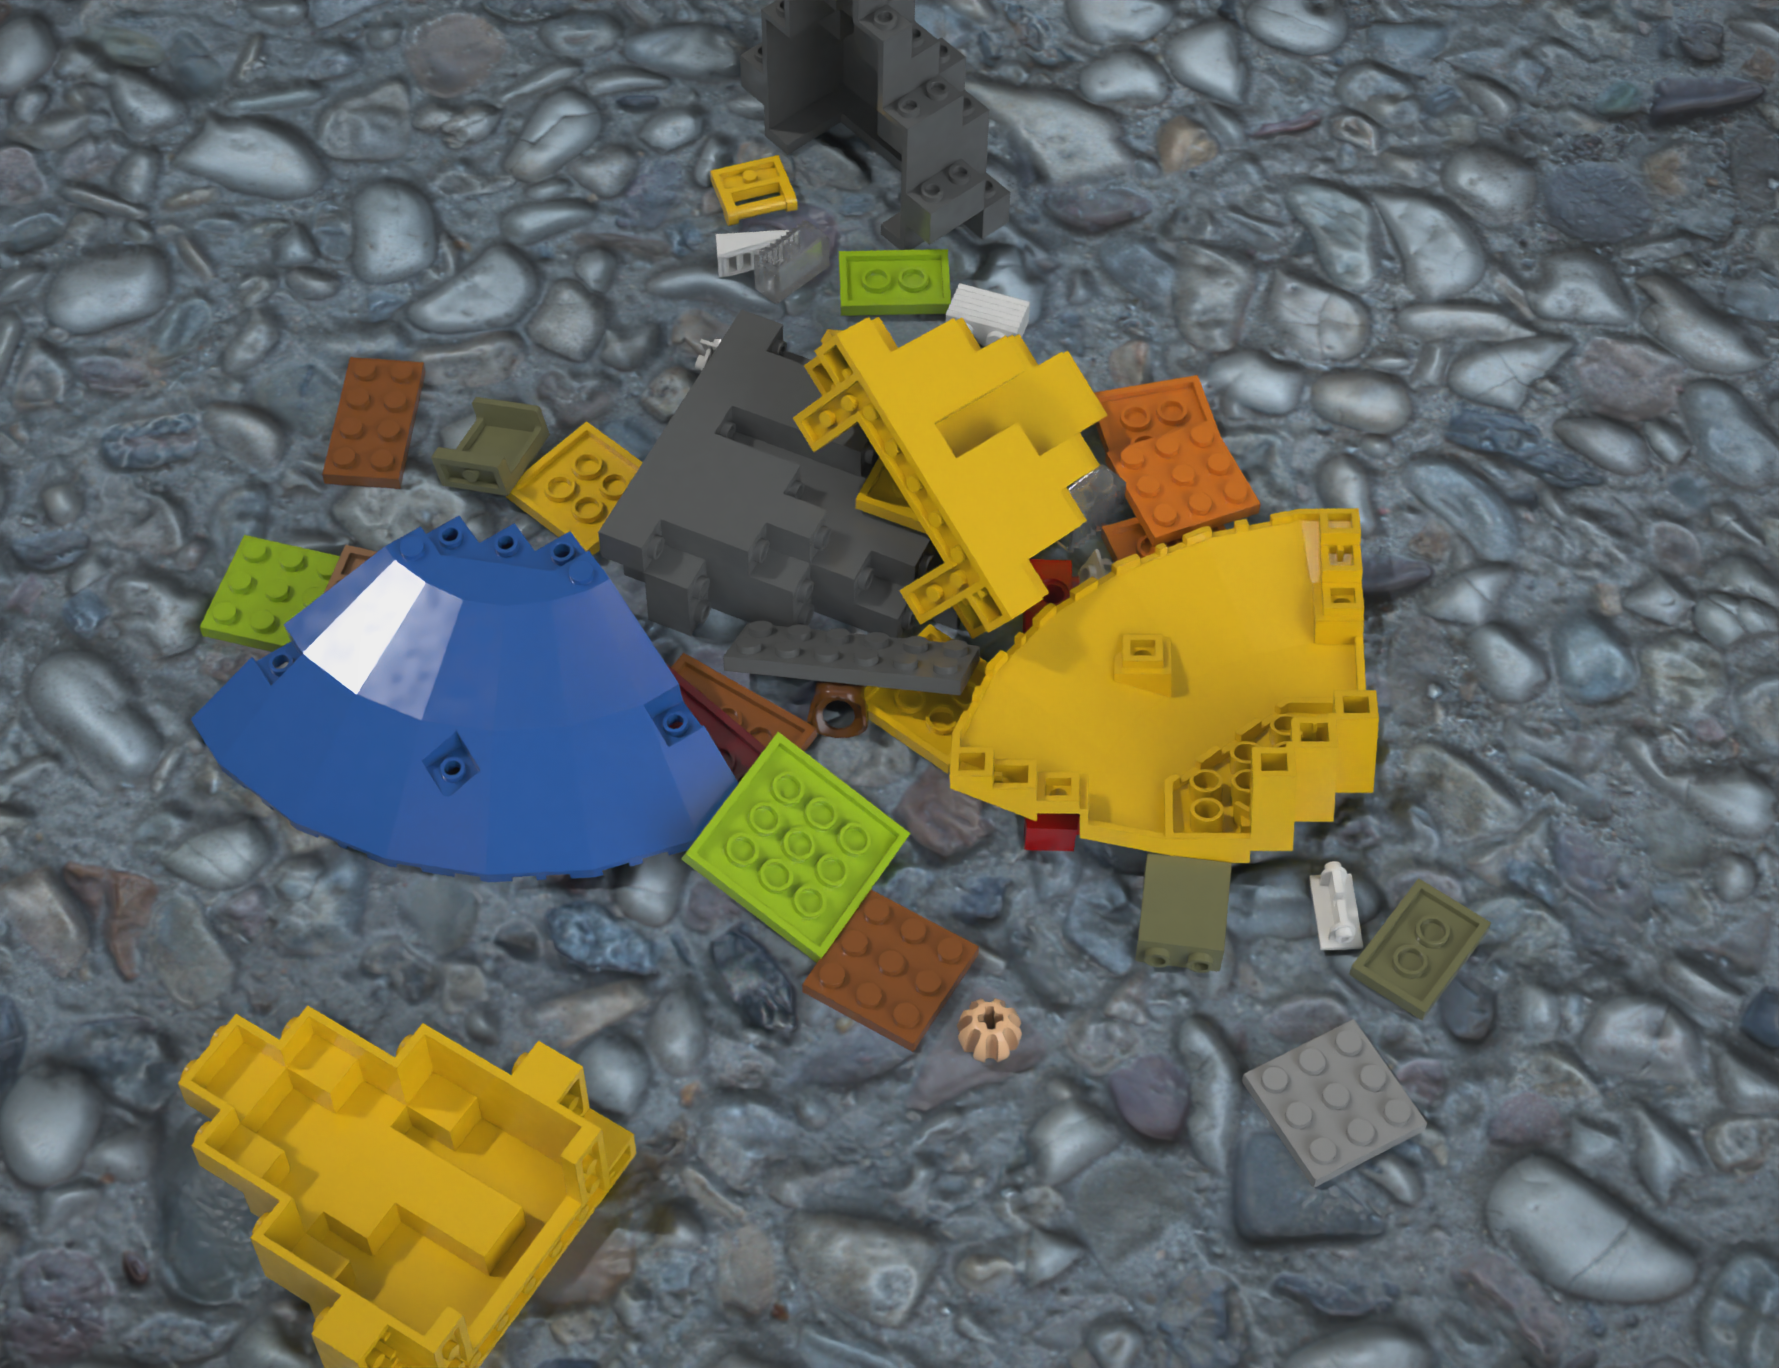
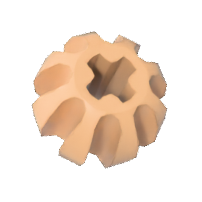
(989, 1030)

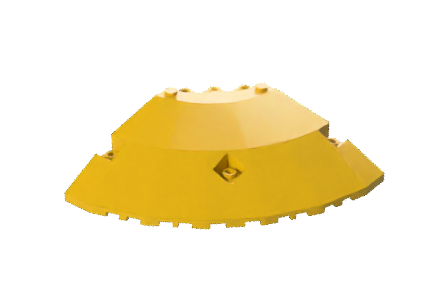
(1188, 694)

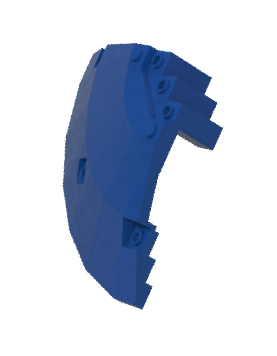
(483, 665)

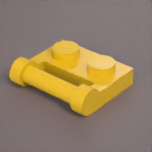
(751, 181)

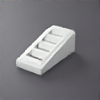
(737, 250)

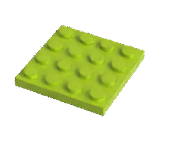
(796, 847)

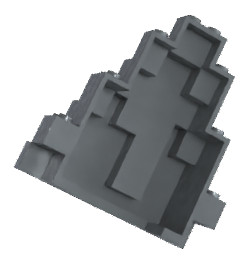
(894, 91)
(751, 518)

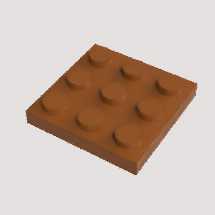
(891, 970)

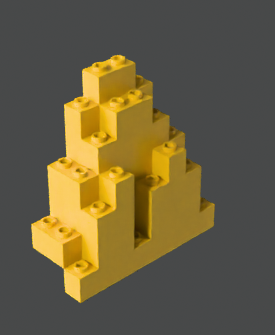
(974, 447)
(403, 1188)

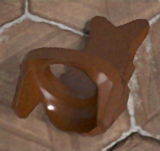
(849, 693)

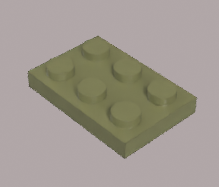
(1420, 949)

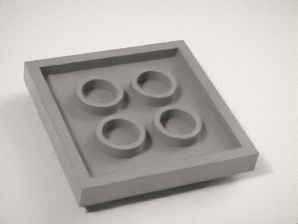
(1334, 1103)

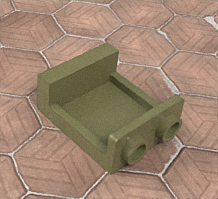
(494, 448)
(1183, 912)

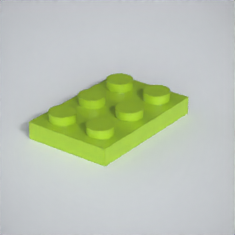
(894, 282)

